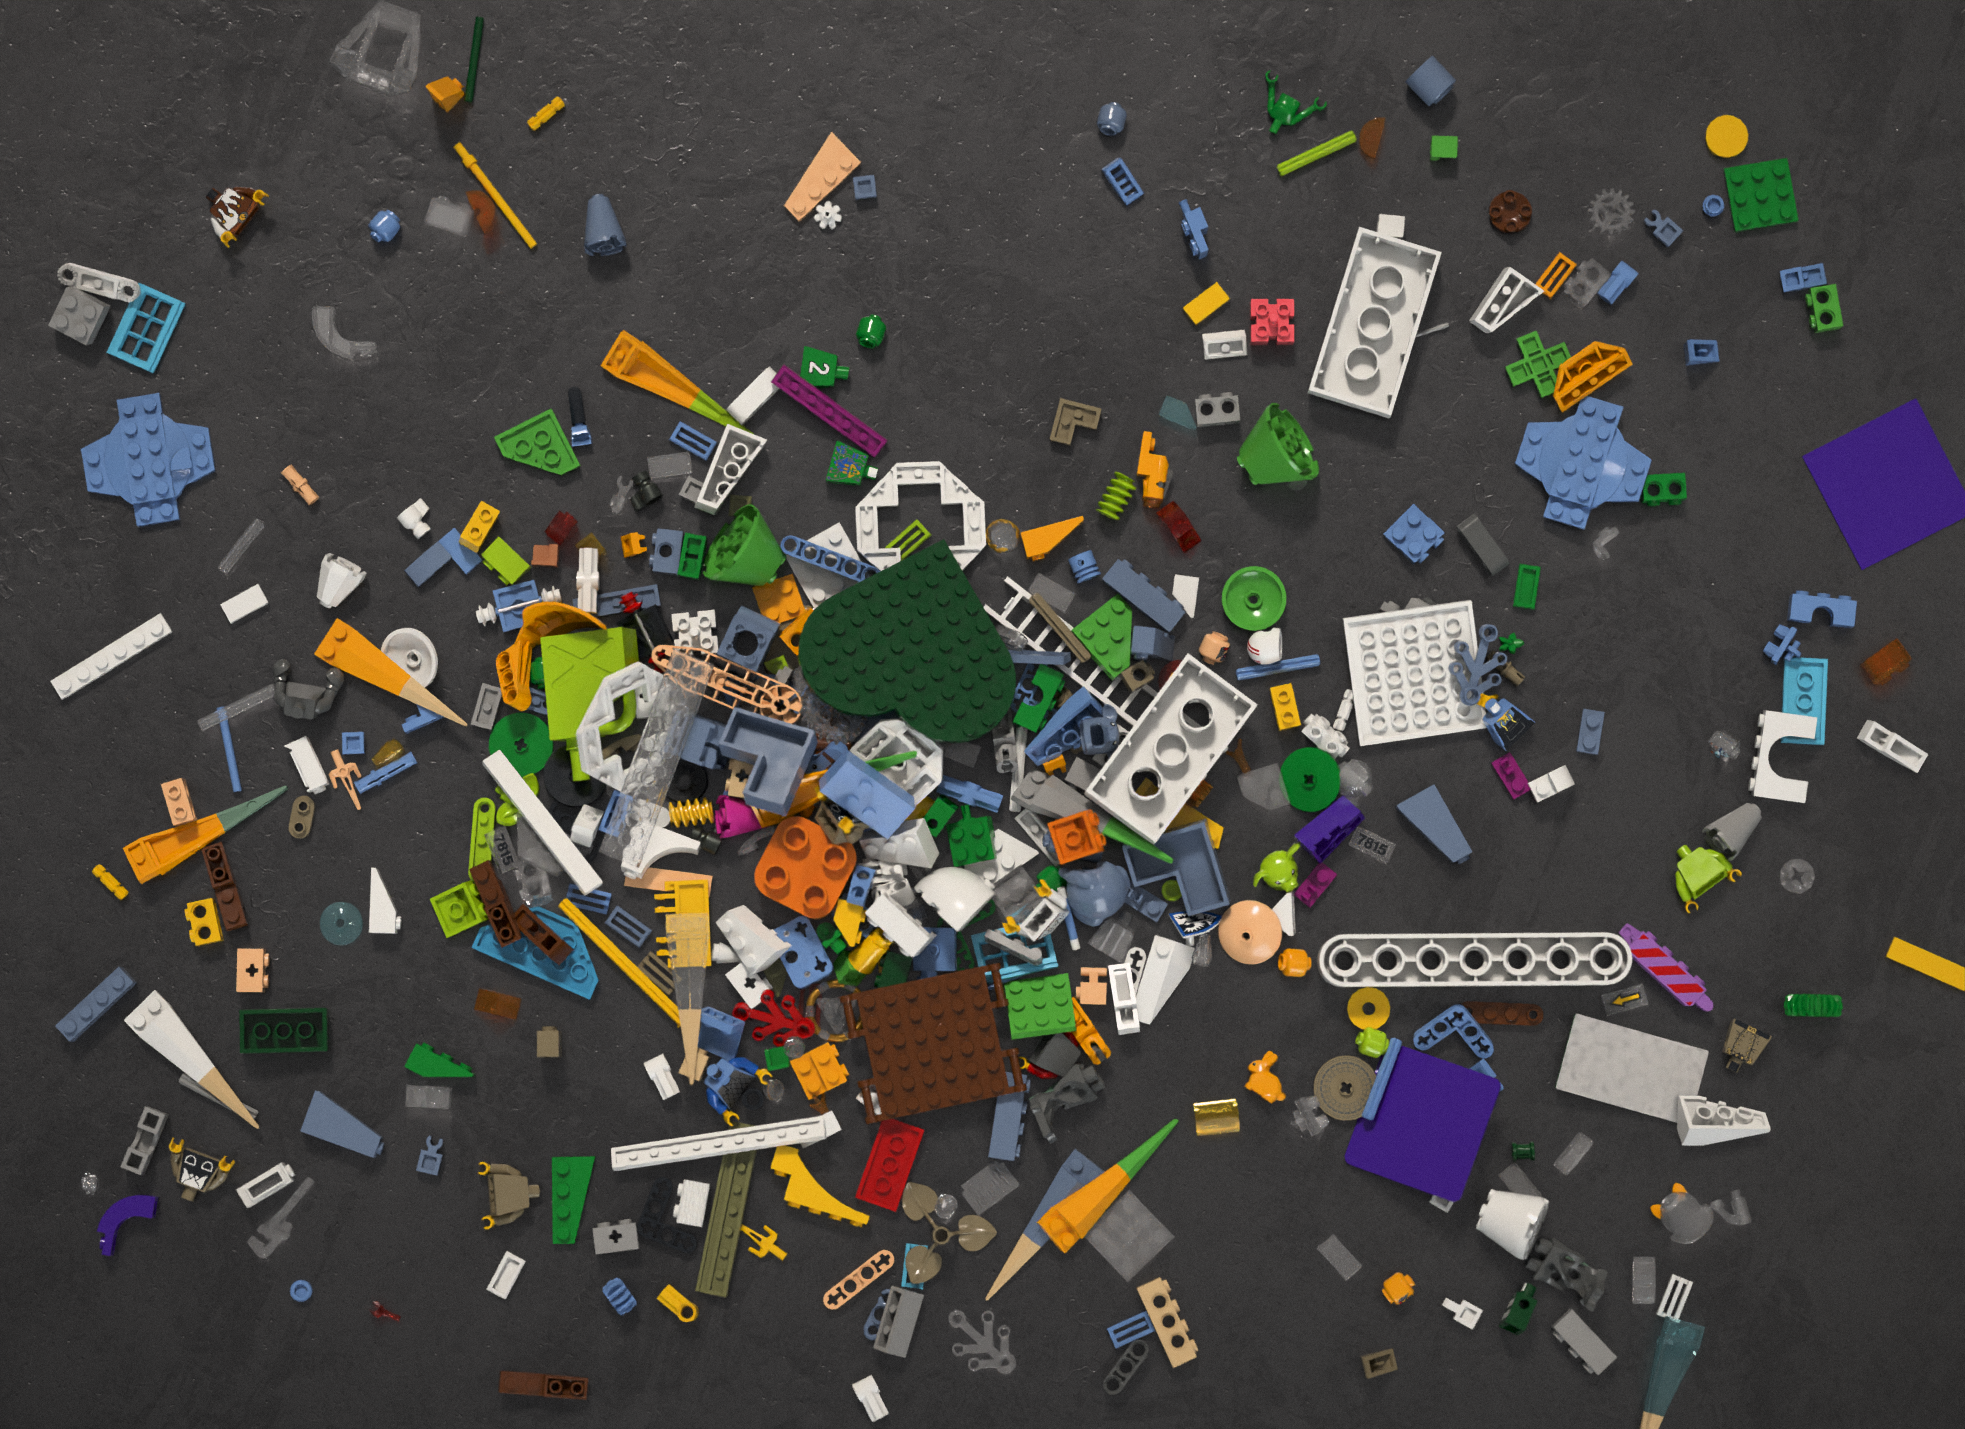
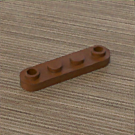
(1503, 1013)

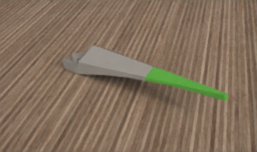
(1056, 799)

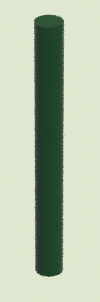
(473, 63)

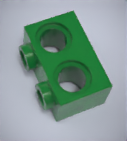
(1662, 483)
(692, 556)

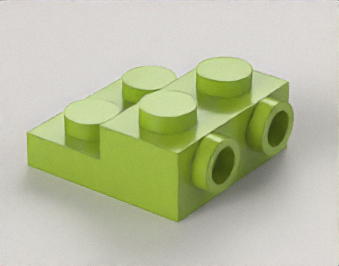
(459, 908)

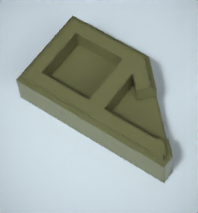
(776, 976)

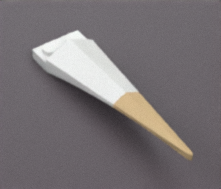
(164, 1030)

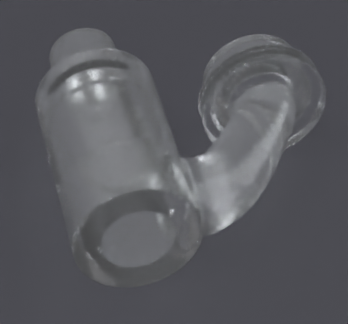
(1739, 1206)

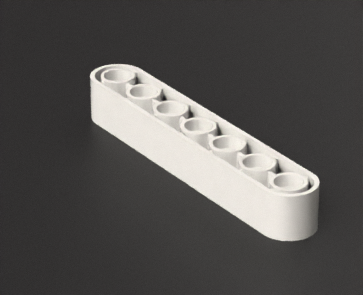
(1495, 953)

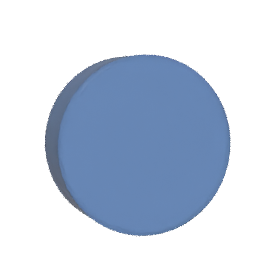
(301, 1290)

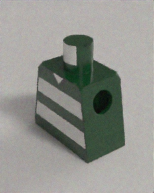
(1515, 1318)

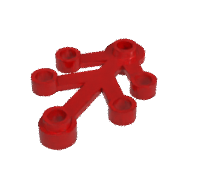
(776, 1019)

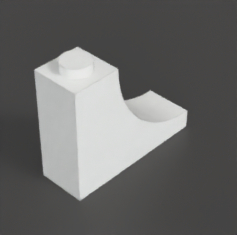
(661, 844)

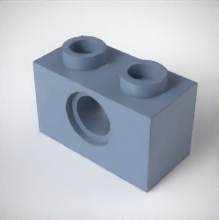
(672, 539)

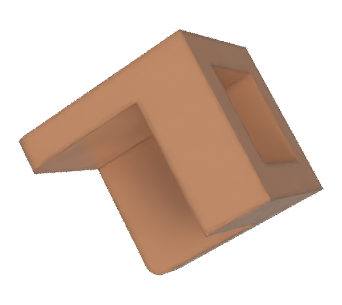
(546, 556)

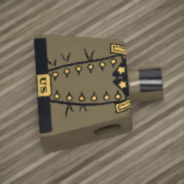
(1743, 1044)

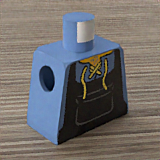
(1505, 722)

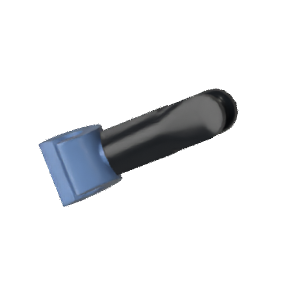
(580, 433)

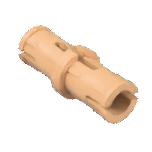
(300, 484)

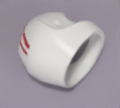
(1265, 646)

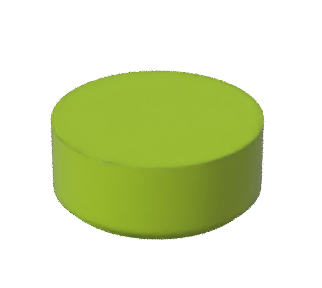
(1171, 890)

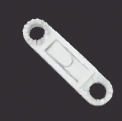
(99, 282)

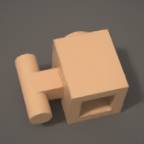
(1092, 991)

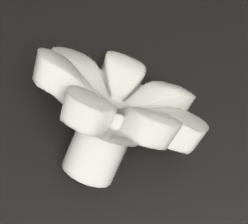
(827, 220)

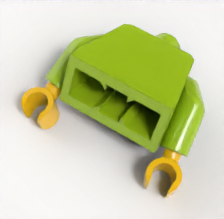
(1700, 872)

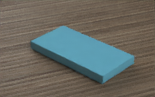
(1805, 694)

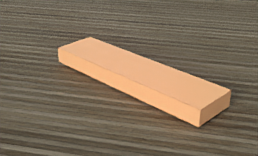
(655, 878)

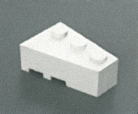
(1504, 299)
(751, 939)

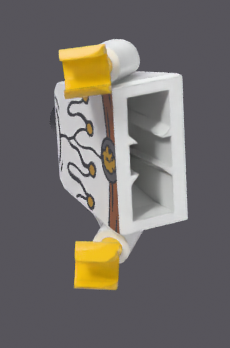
(1043, 918)

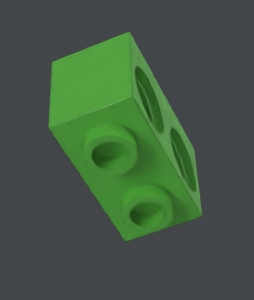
(1830, 308)

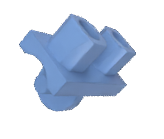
(1786, 635)

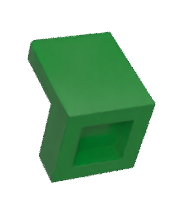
(776, 1059)

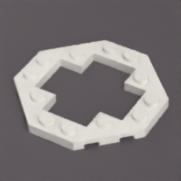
(886, 495)
(602, 711)

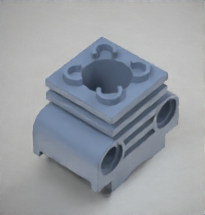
(765, 631)
(703, 744)

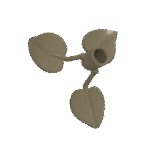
(923, 1263)

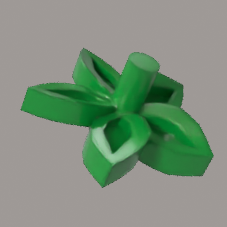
(1510, 643)

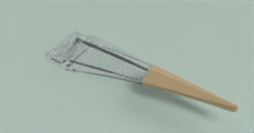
(688, 948)

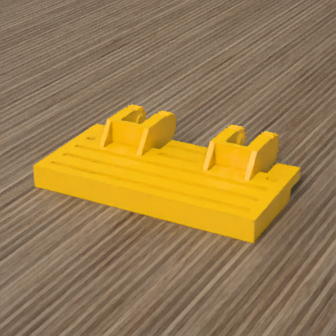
(690, 897)

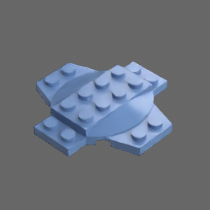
(137, 459)
(1583, 462)

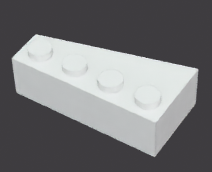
(730, 462)

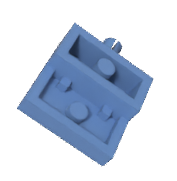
(1194, 226)

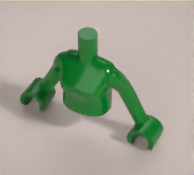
(1286, 107)

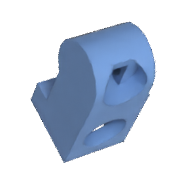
(860, 886)

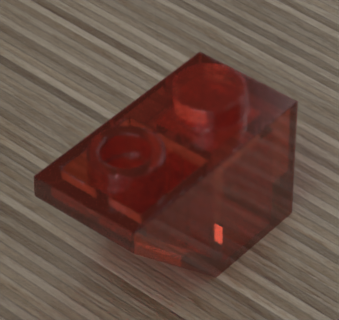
(1178, 526)
(562, 528)

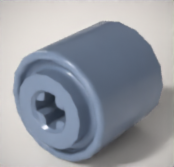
(1431, 81)

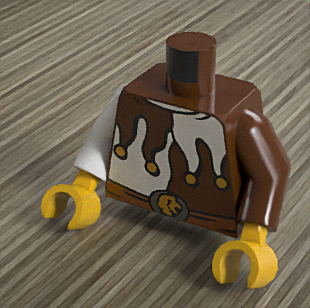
(233, 210)

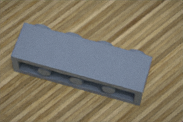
(1144, 596)
(96, 1004)
(1007, 1122)

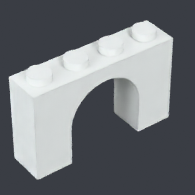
(1773, 727)

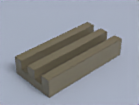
(661, 974)

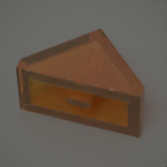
(497, 1003)

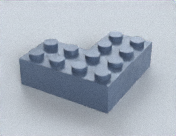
(778, 755)
(1193, 864)

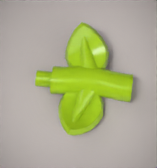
(507, 811)

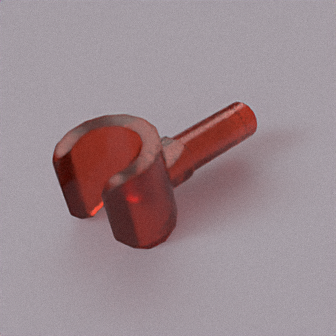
(381, 1311)

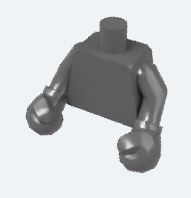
(303, 699)

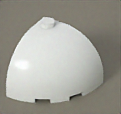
(955, 894)

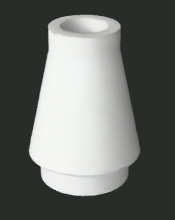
(724, 954)

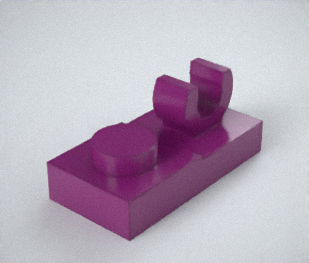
(1511, 775)
(1315, 884)

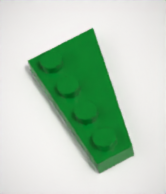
(569, 1191)

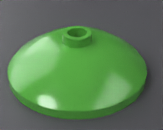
(1265, 587)

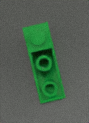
(430, 1064)

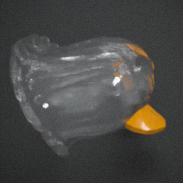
(1684, 1215)

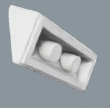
(1035, 826)

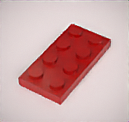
(889, 1164)

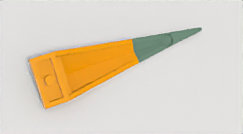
(166, 849)

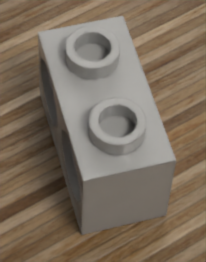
(1217, 416)

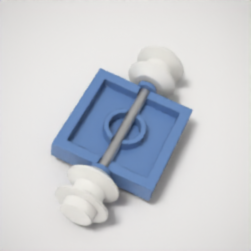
(511, 603)

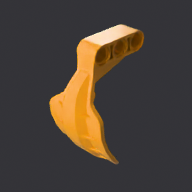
(538, 621)

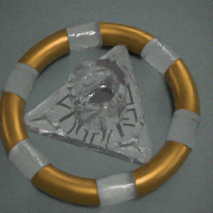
(832, 1011)

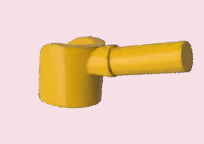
(1484, 698)

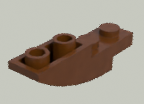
(225, 886)
(497, 903)
(543, 1385)

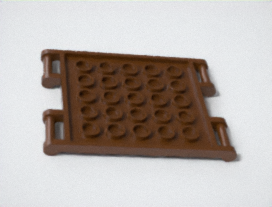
(933, 1043)

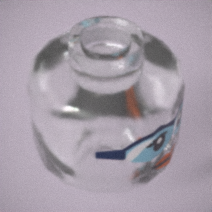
(1724, 745)

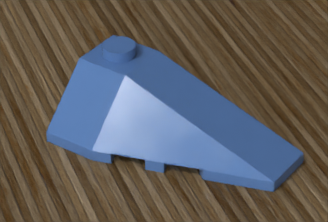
(1064, 727)

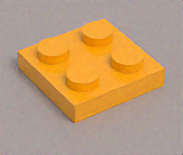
(779, 599)

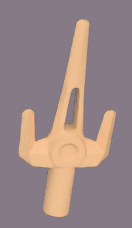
(343, 771)

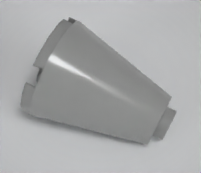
(1733, 830)

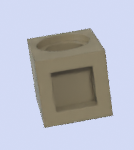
(1129, 681)

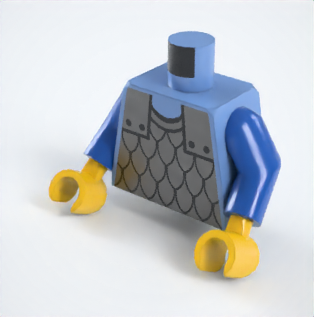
(728, 1081)

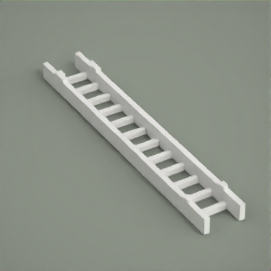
(1069, 671)

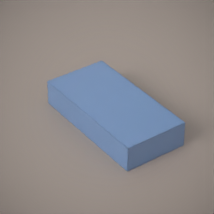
(461, 555)

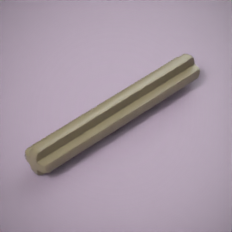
(1059, 627)

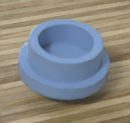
(1713, 205)

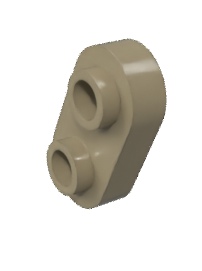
(304, 817)

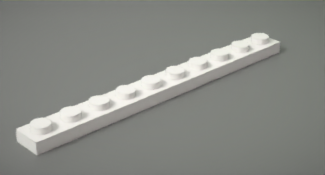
(718, 1143)

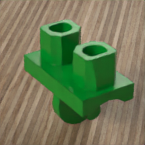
(831, 938)

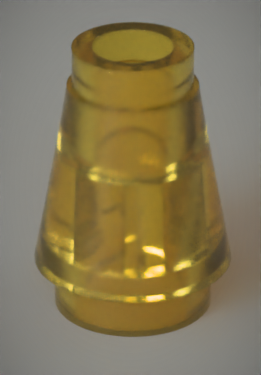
(389, 752)

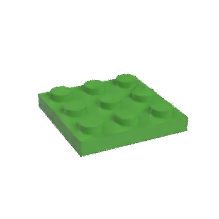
(1040, 1006)

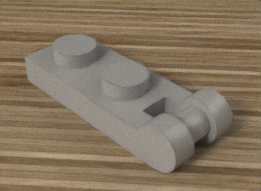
(1014, 947)

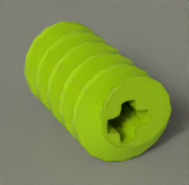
(1117, 494)

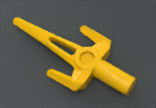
(766, 1244)

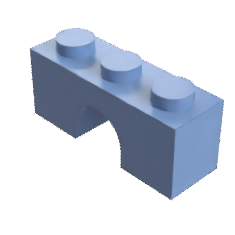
(1841, 610)

